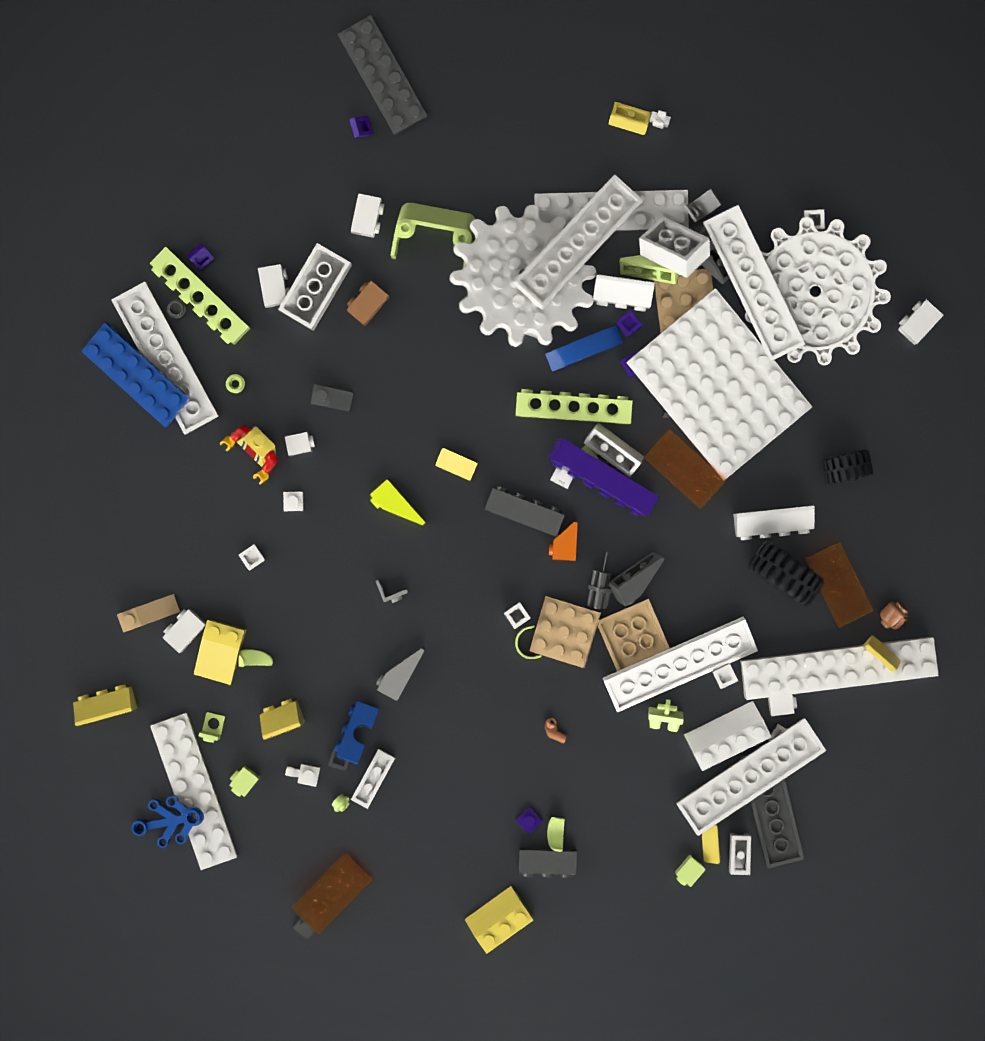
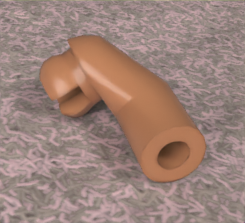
(552, 731)

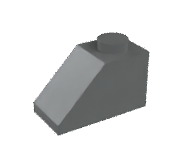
(331, 398)

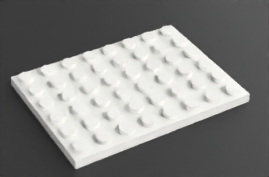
(719, 384)

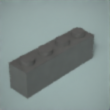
(525, 512)

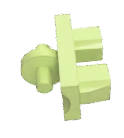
(665, 713)

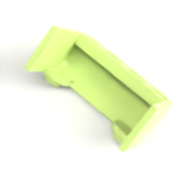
(432, 217)

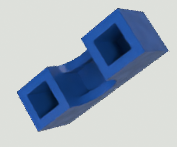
(361, 716)

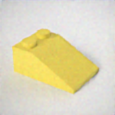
(219, 651)
(281, 719)

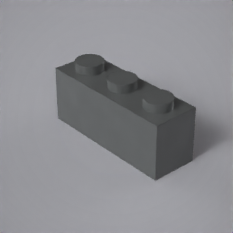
(547, 862)

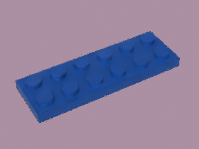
(136, 374)

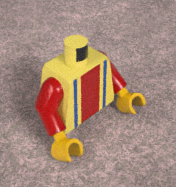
(257, 446)

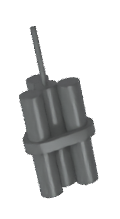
(599, 588)

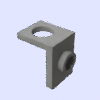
(703, 205)
(394, 598)

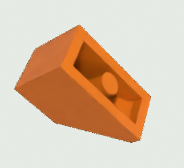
(565, 544)

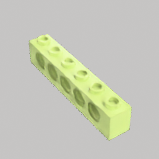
(166, 259)
(622, 416)

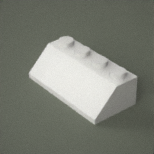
(315, 286)
(774, 521)
(727, 735)

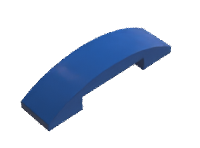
(584, 348)

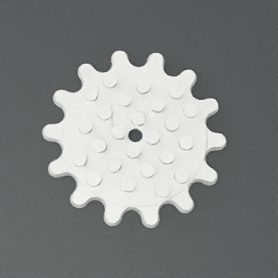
(494, 265)
(845, 284)

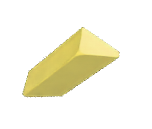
(629, 118)
(456, 464)
(882, 653)
(711, 845)

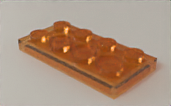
(684, 469)
(841, 586)
(331, 893)

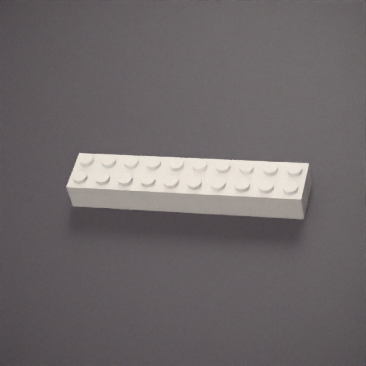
(835, 669)

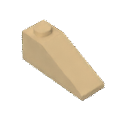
(148, 613)

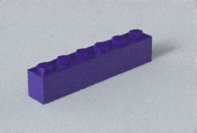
(603, 477)

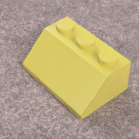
(104, 705)
(499, 919)

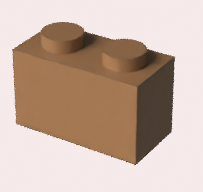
(367, 302)

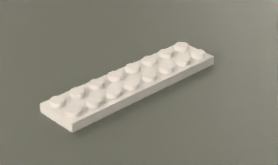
(653, 207)
(577, 241)
(754, 283)
(160, 346)
(680, 664)
(751, 776)
(194, 789)

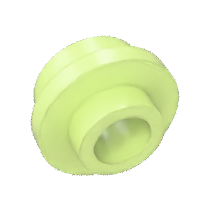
(229, 381)
(340, 803)

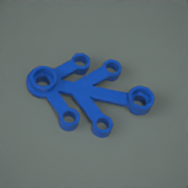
(170, 820)

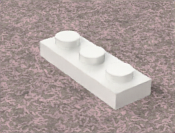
(373, 778)

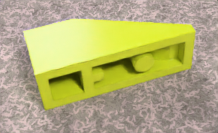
(391, 500)

